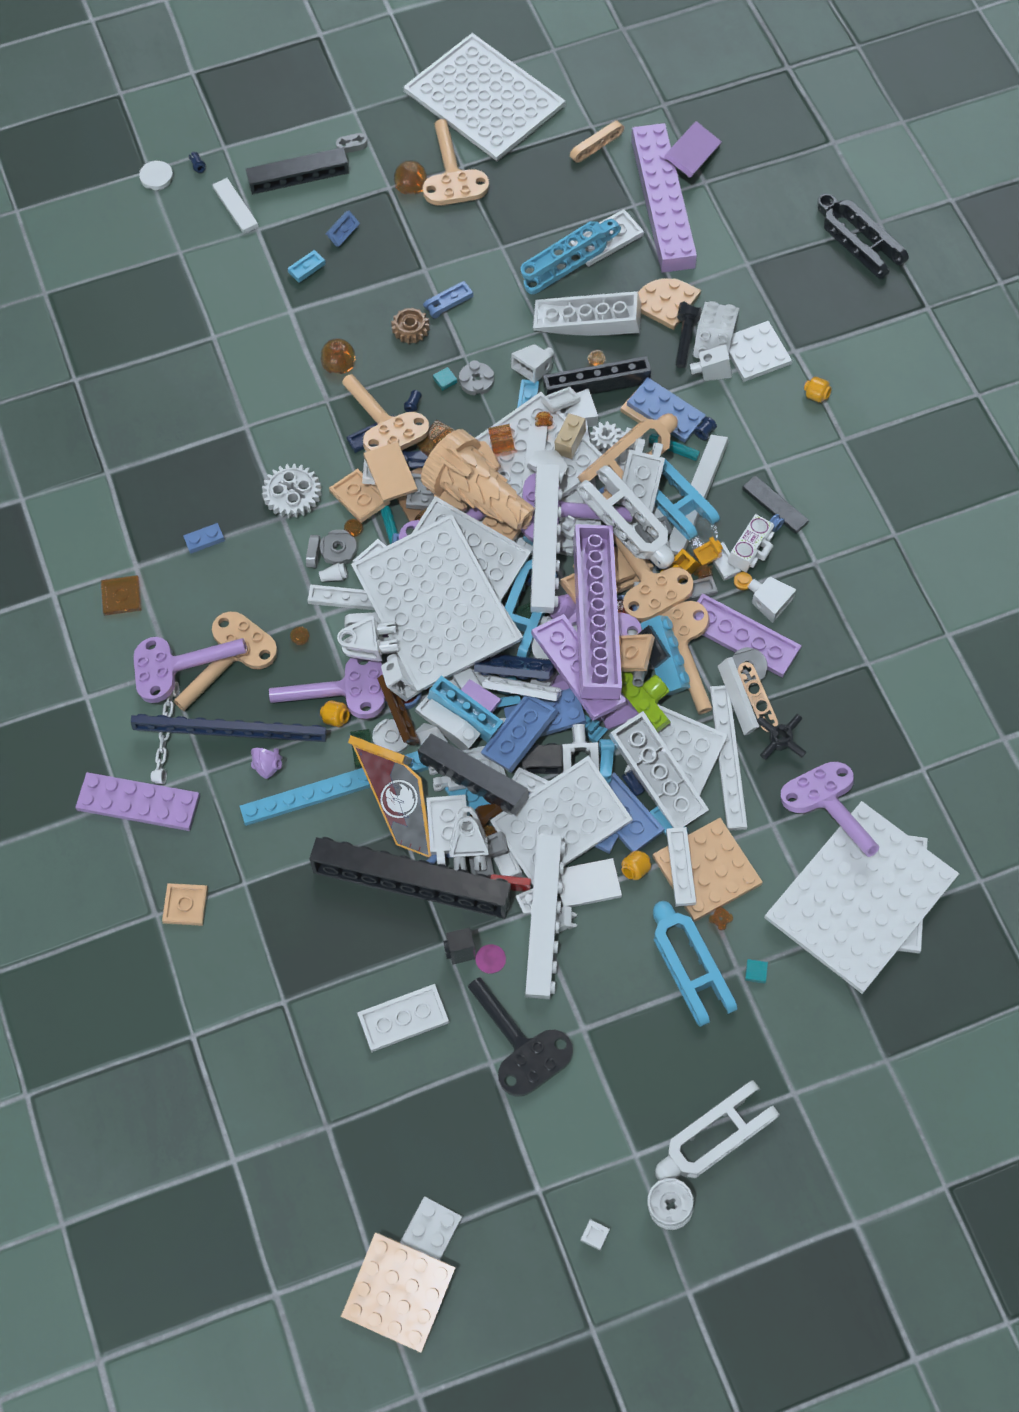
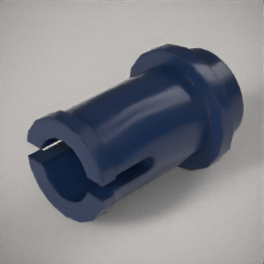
(198, 164)
(411, 404)
(633, 783)

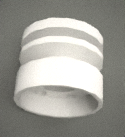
(670, 1191)

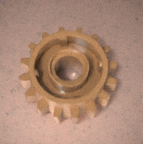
(410, 325)

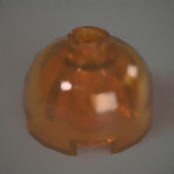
(410, 177)
(338, 356)

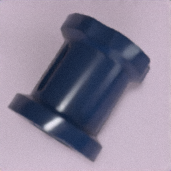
(705, 428)

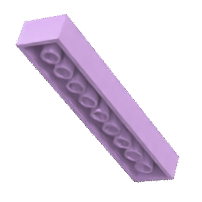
(663, 198)
(596, 612)

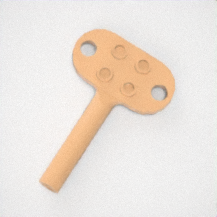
(453, 184)
(389, 428)
(655, 591)
(239, 627)
(686, 629)

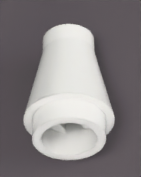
(334, 573)

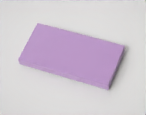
(692, 149)

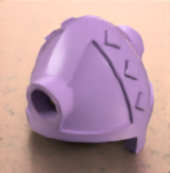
(565, 606)
(266, 761)

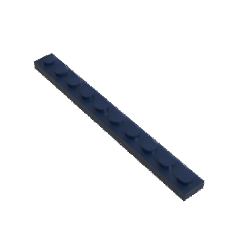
(228, 728)

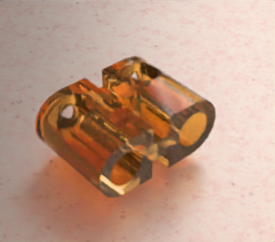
(501, 439)

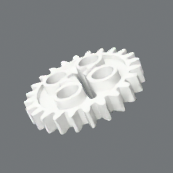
(291, 490)

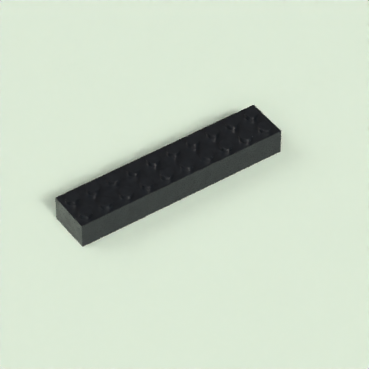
(411, 877)

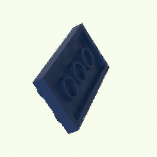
(516, 666)

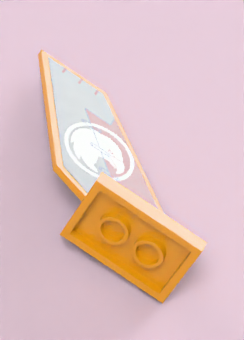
(397, 793)

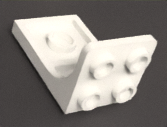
(715, 327)

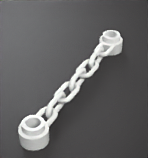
(159, 776)

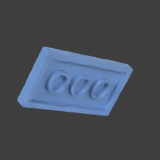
(654, 401)
(569, 712)
(519, 732)
(643, 827)

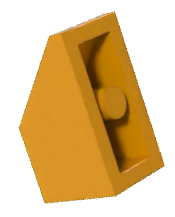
(684, 561)

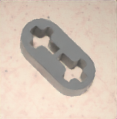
(351, 142)
(313, 551)

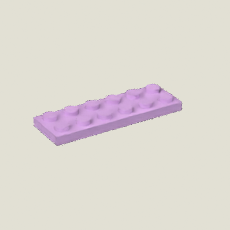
(738, 632)
(560, 645)
(138, 801)

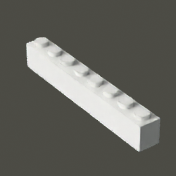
(545, 538)
(543, 917)

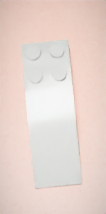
(589, 314)
(658, 771)

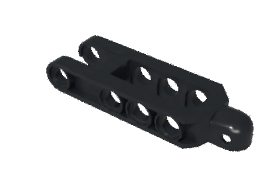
(880, 238)

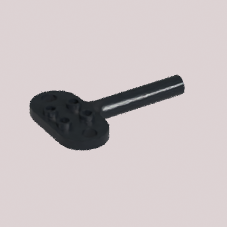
(534, 1058)

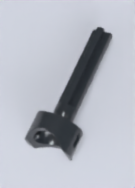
(688, 315)

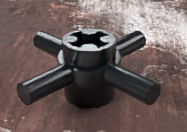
(786, 739)

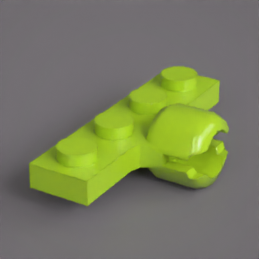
(646, 698)

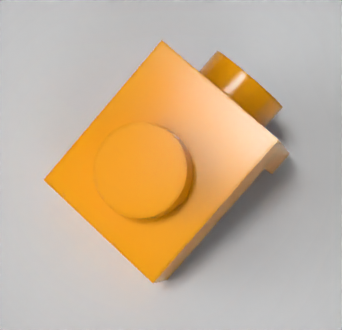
(708, 552)

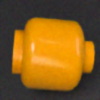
(817, 389)
(334, 713)
(636, 865)

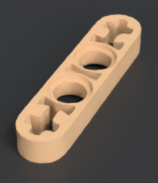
(597, 141)
(760, 696)

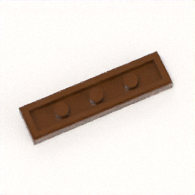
(399, 714)

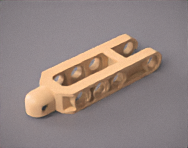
(663, 426)

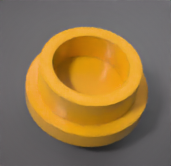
(742, 580)

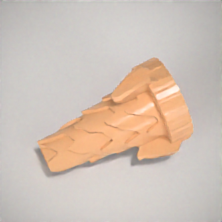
(466, 473)

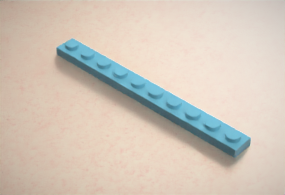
(313, 794)

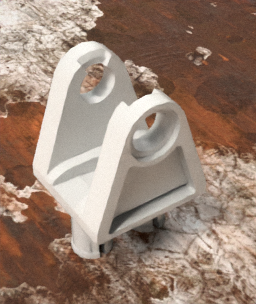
(366, 640)
(579, 744)
(468, 840)

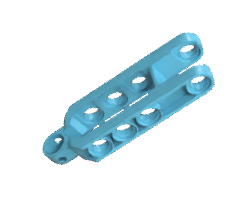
(546, 262)
(692, 501)
(522, 623)
(666, 918)

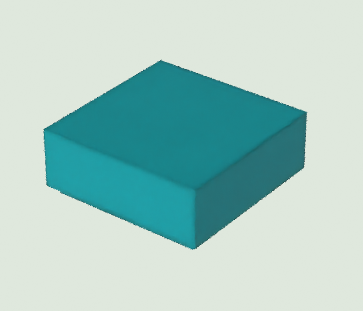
(445, 378)
(756, 971)

